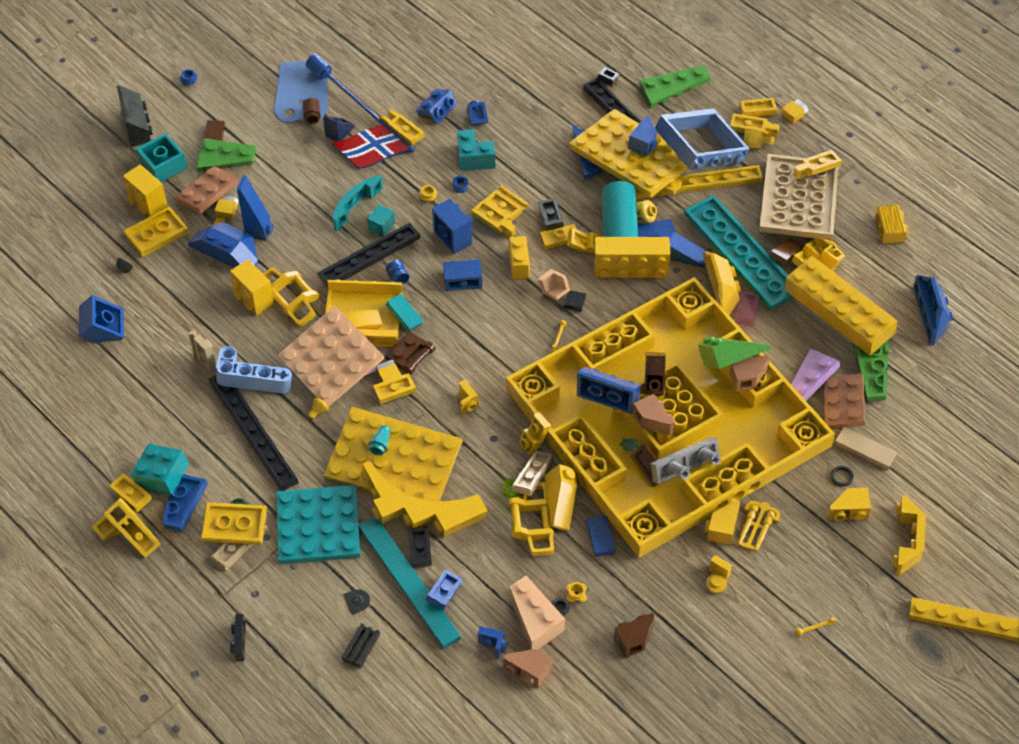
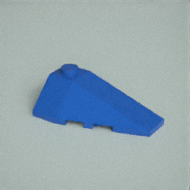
(254, 214)

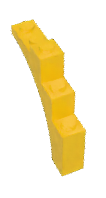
(446, 516)

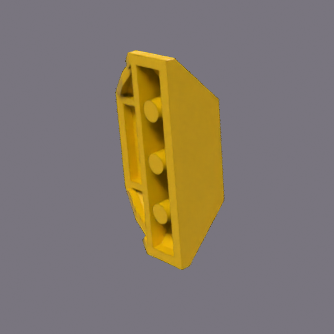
(722, 281)

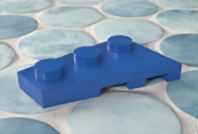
(183, 502)

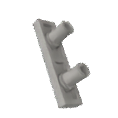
(682, 461)

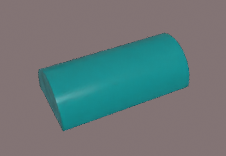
(619, 210)

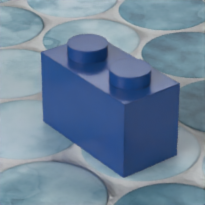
(462, 275)

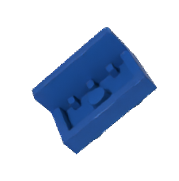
(437, 105)

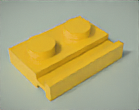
(507, 202)

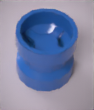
(397, 272)

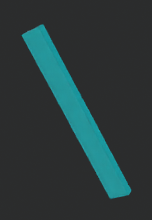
(409, 582)

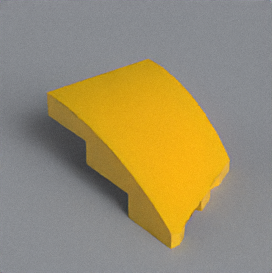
(823, 251)

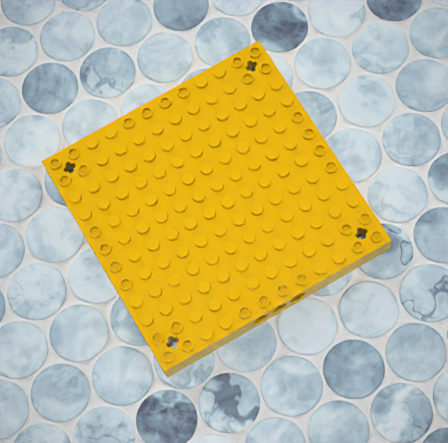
(757, 429)

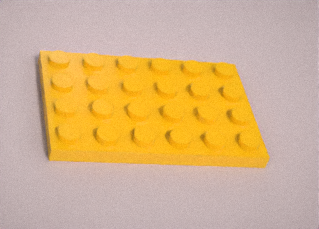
(607, 147)
(415, 459)

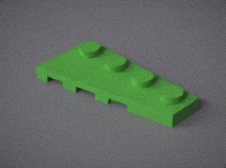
(667, 85)
(874, 371)

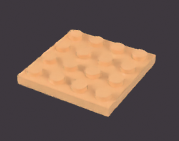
(331, 356)

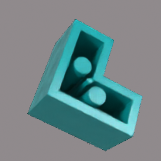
(474, 154)

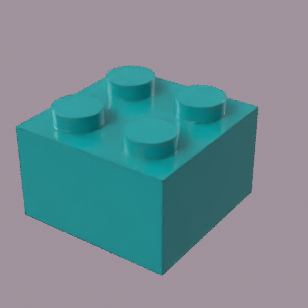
(161, 157)
(160, 469)

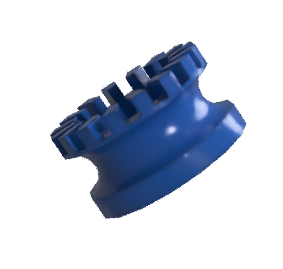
(460, 179)

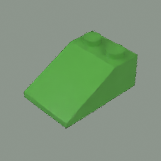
(723, 352)

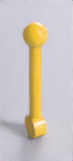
(563, 323)
(799, 632)

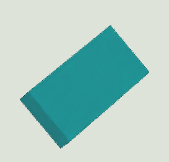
(404, 312)

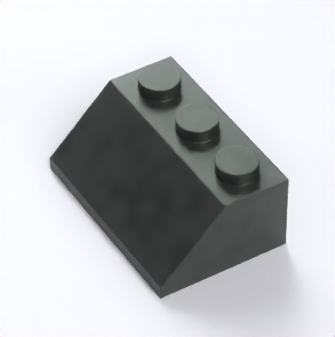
(134, 116)

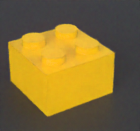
(145, 191)
(252, 287)

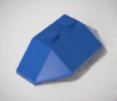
(225, 244)
(932, 307)

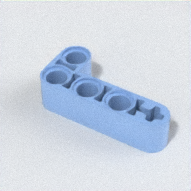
(250, 376)

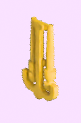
(752, 507)

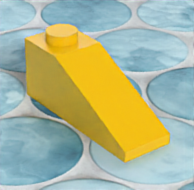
(561, 494)
(132, 527)

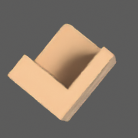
(554, 284)

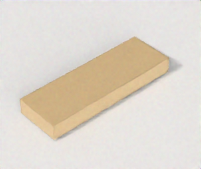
(866, 448)
(533, 473)
(230, 553)

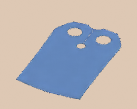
(297, 84)

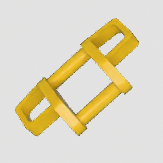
(305, 298)
(524, 505)

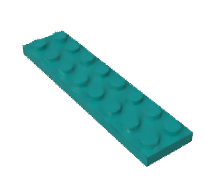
(740, 250)

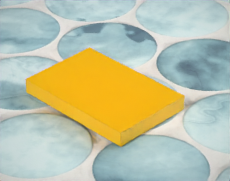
(155, 231)
(234, 523)

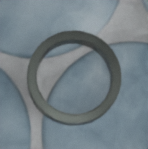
(840, 483)

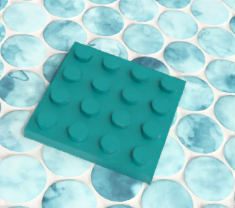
(317, 524)

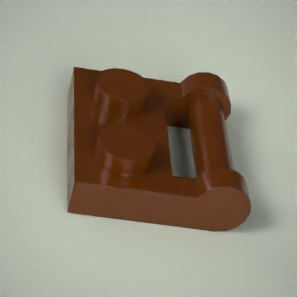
(406, 349)

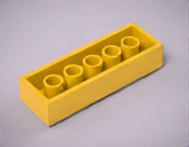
(841, 305)

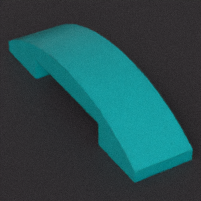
(368, 187)

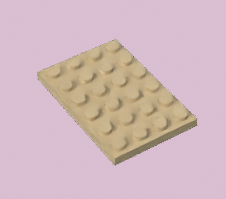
(798, 205)

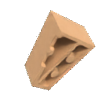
(536, 614)

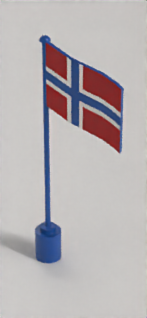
(369, 145)

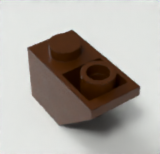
(654, 373)
(634, 635)

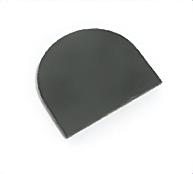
(357, 600)

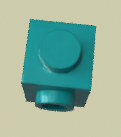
(381, 220)

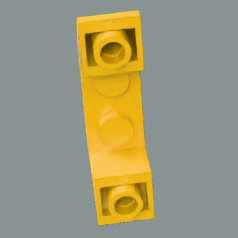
(910, 514)

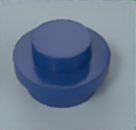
(188, 77)

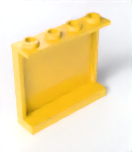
(365, 295)

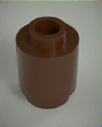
(311, 110)

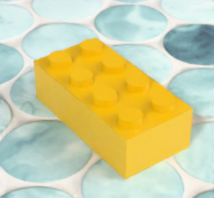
(631, 257)

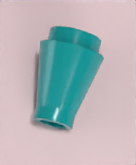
(379, 442)

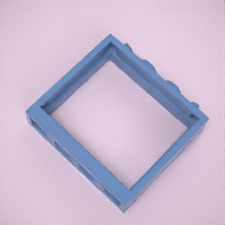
(670, 124)

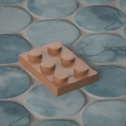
(207, 189)
(844, 401)

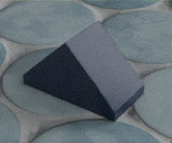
(336, 127)

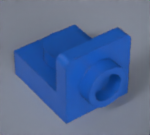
(477, 113)
(492, 637)

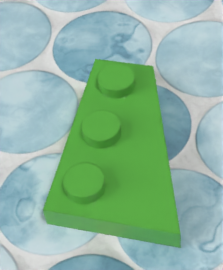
(225, 153)

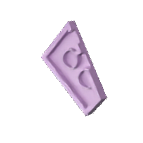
(814, 372)

